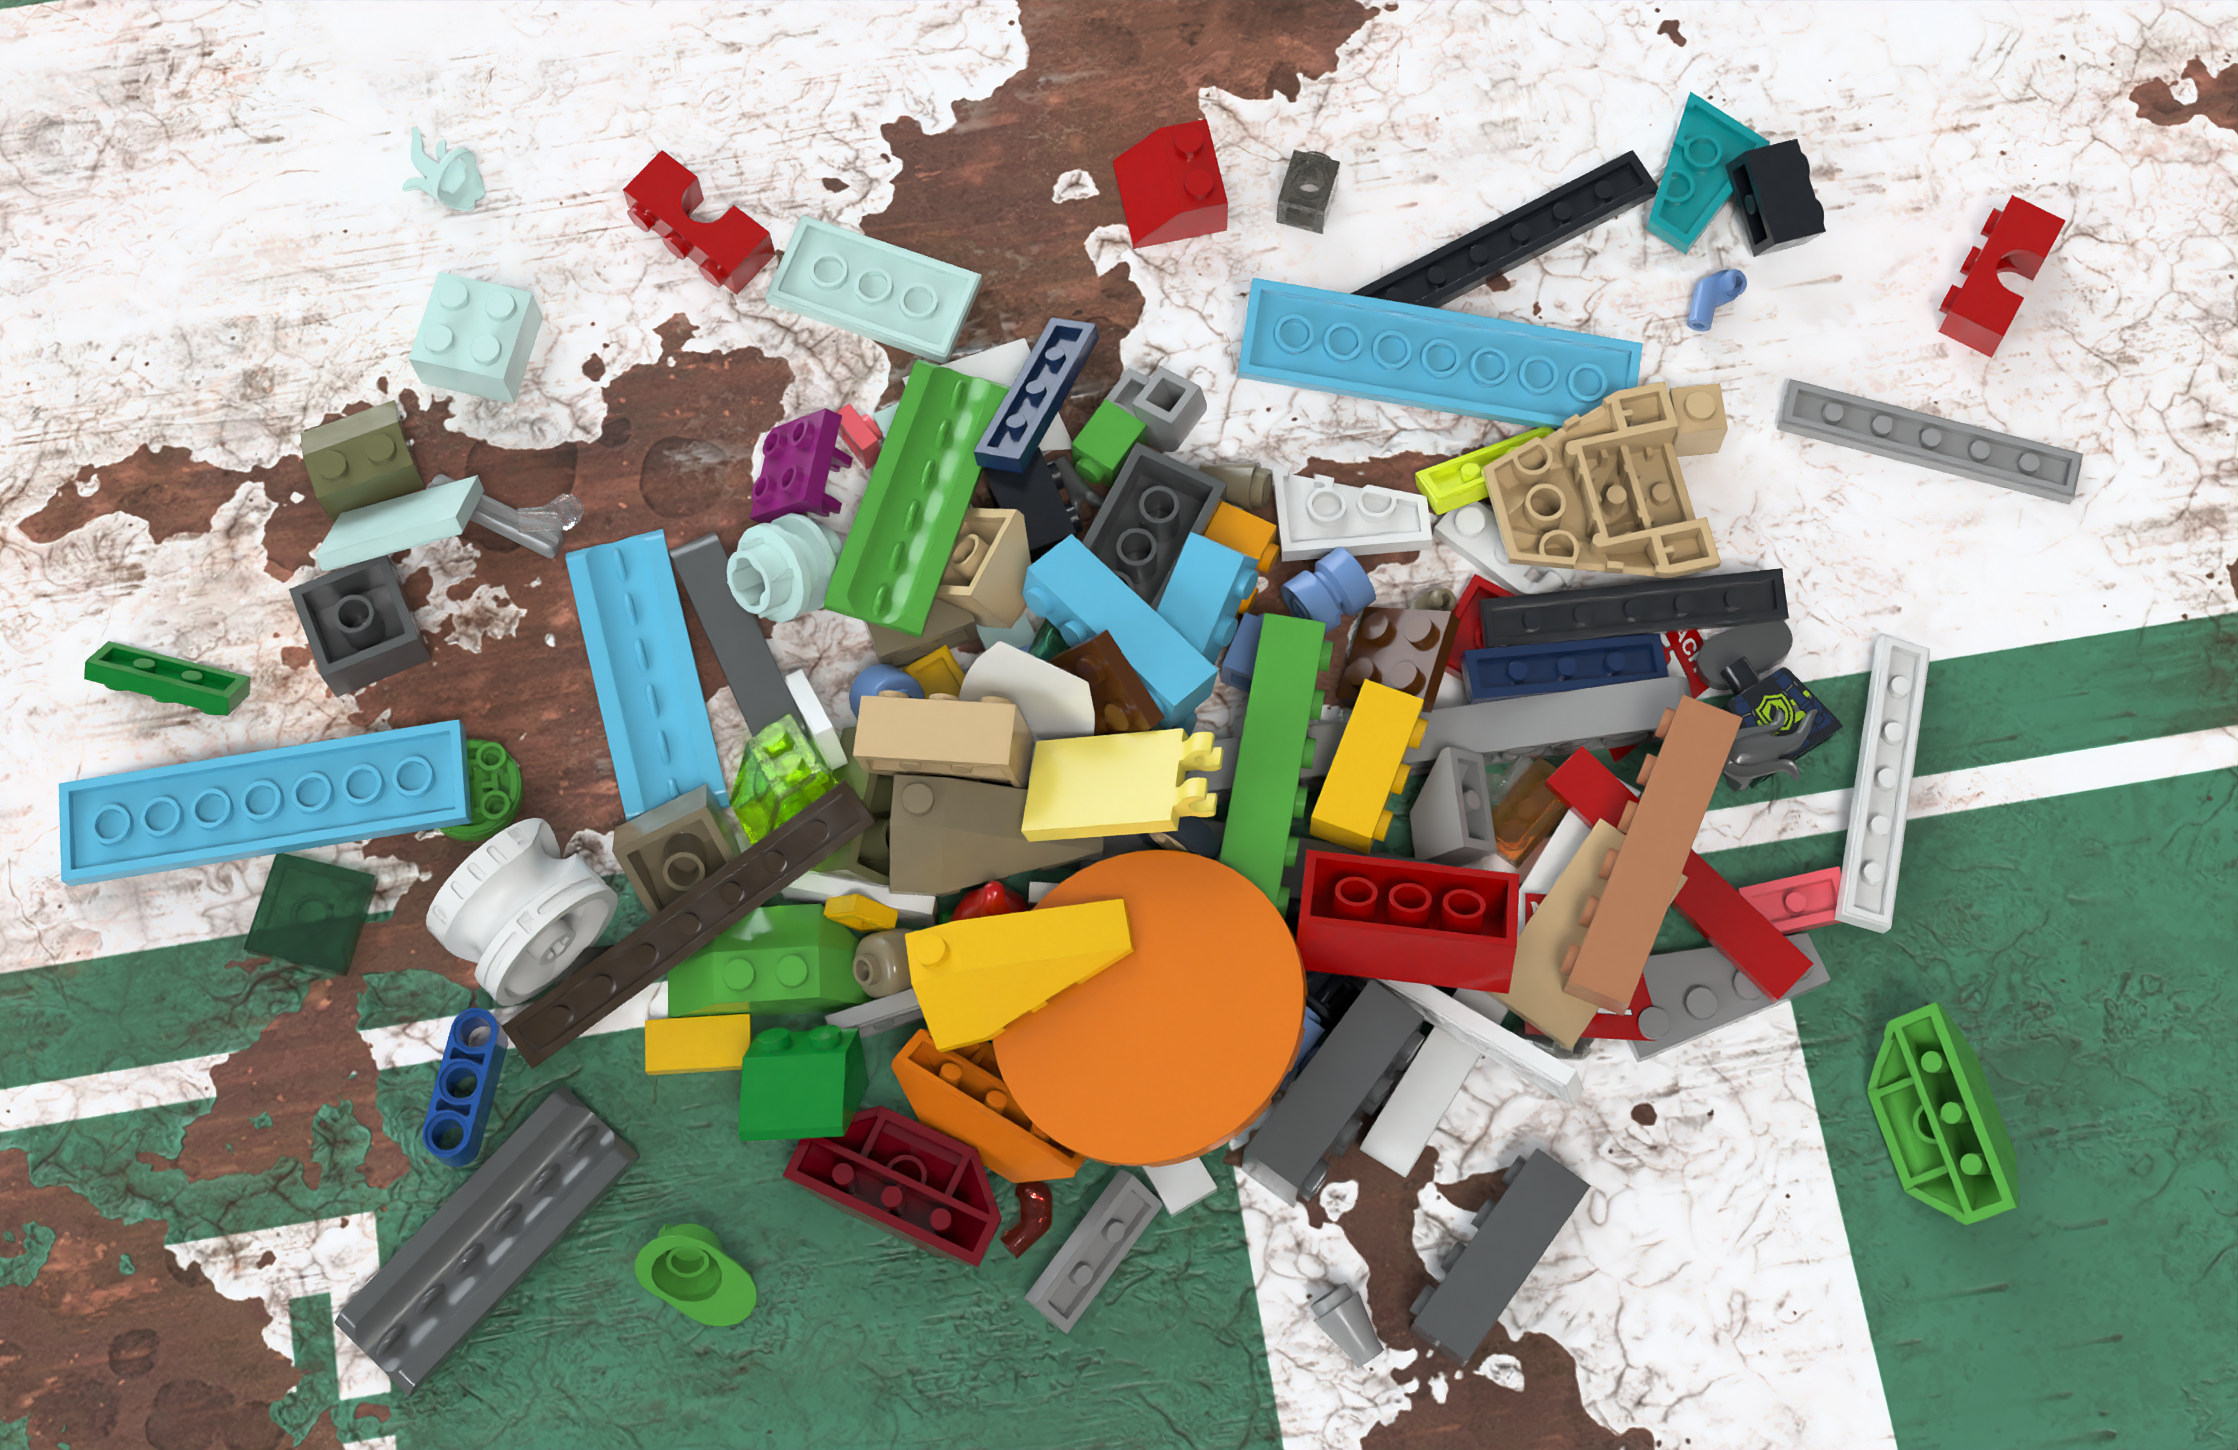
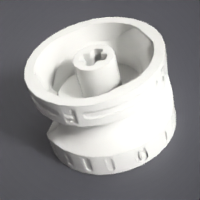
(521, 911)

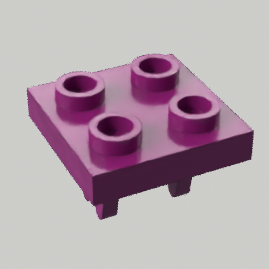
(798, 468)

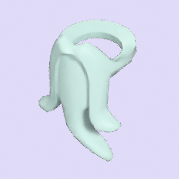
(451, 180)

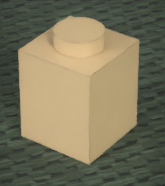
(1700, 419)

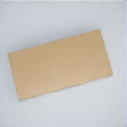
(1543, 944)

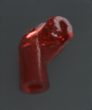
(1035, 1217)

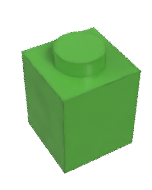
(1106, 443)

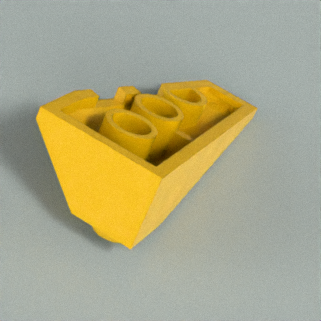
(998, 967)

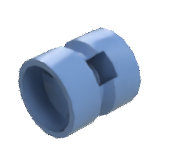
(1332, 590)

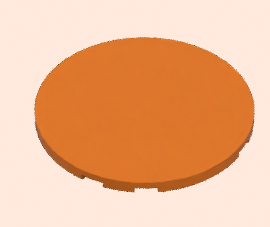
(1177, 1036)

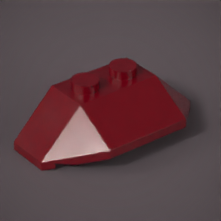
(903, 1183)

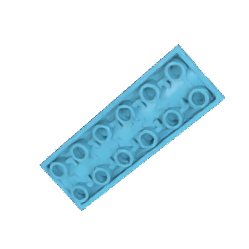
(645, 672)

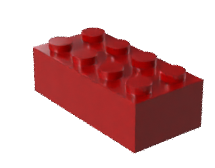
(1408, 921)

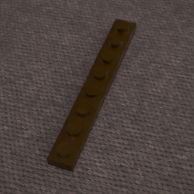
(689, 924)

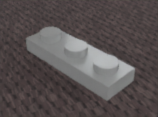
(1093, 1251)

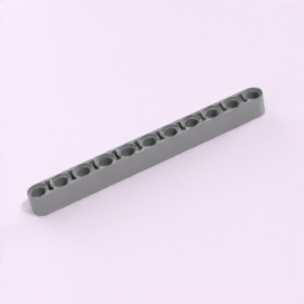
(1502, 729)

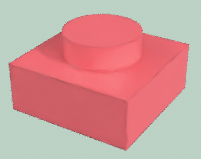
(860, 435)

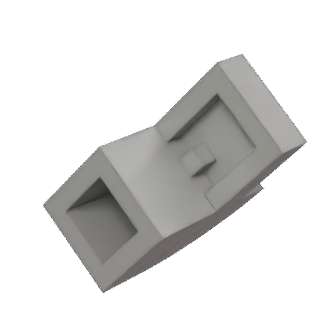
(1163, 402)

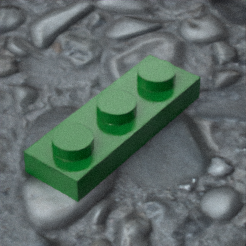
(167, 678)

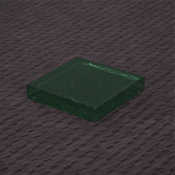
(311, 914)

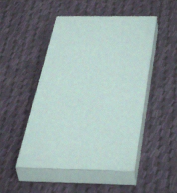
(874, 289)

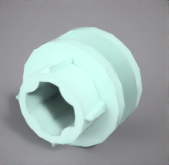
(784, 567)

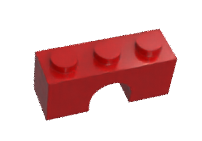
(2017, 244)
(726, 250)

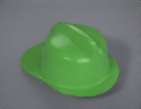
(696, 1276)

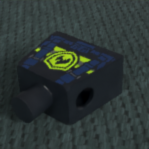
(1760, 699)

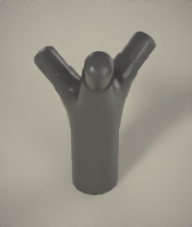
(1076, 486)

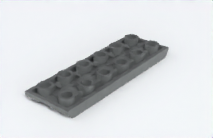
(485, 1240)

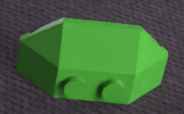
(770, 966)
(1942, 1118)

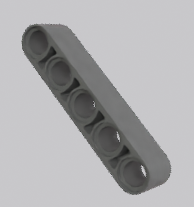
(733, 635)

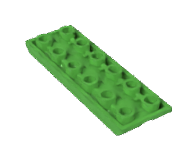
(915, 500)

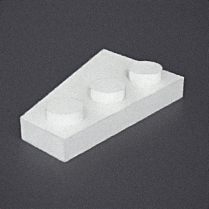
(1325, 515)

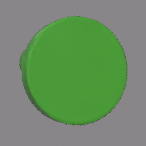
(494, 792)

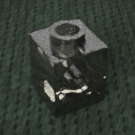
(1305, 208)

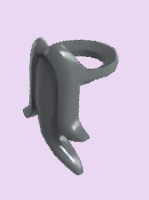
(1758, 751)

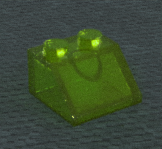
(778, 778)

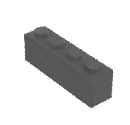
(1499, 1256)

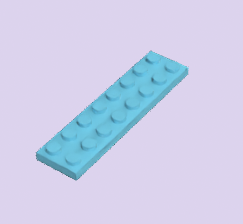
(1429, 356)
(264, 803)

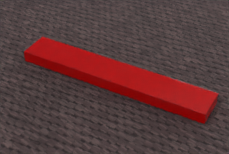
(1704, 899)

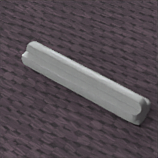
(504, 521)

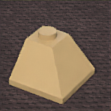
(989, 567)

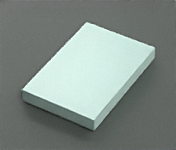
(400, 523)

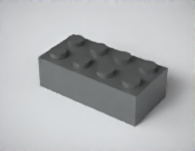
(1150, 519)
(1332, 1093)

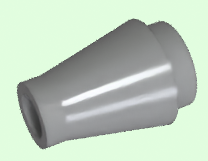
(1347, 1324)

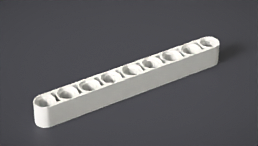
(1445, 1061)

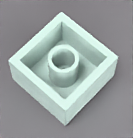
(476, 337)

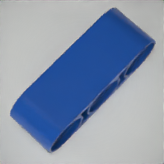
(459, 1063)

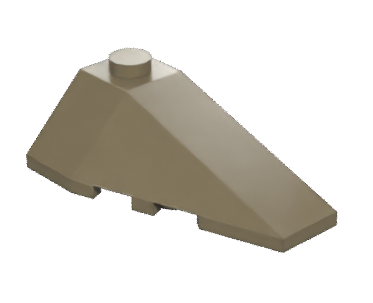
(966, 834)

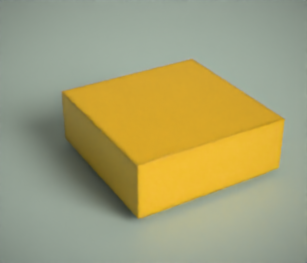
(860, 913)

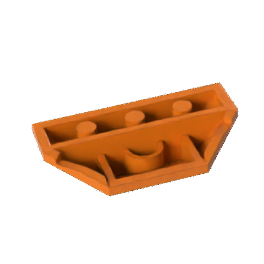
(969, 1101)

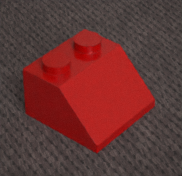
(1172, 186)

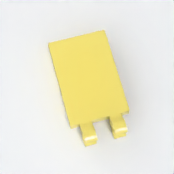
(1118, 784)

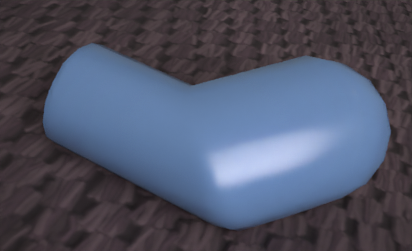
(1713, 293)

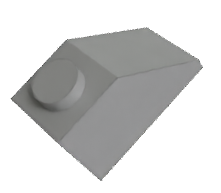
(1454, 811)

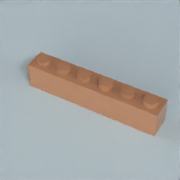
(1652, 855)

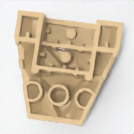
(1603, 494)

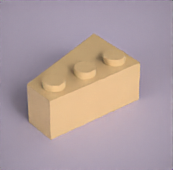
(944, 738)

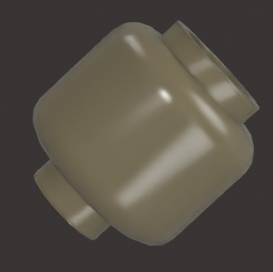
(884, 964)

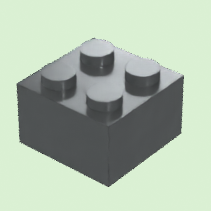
(360, 624)

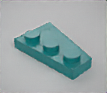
(1696, 176)

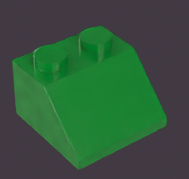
(801, 1083)

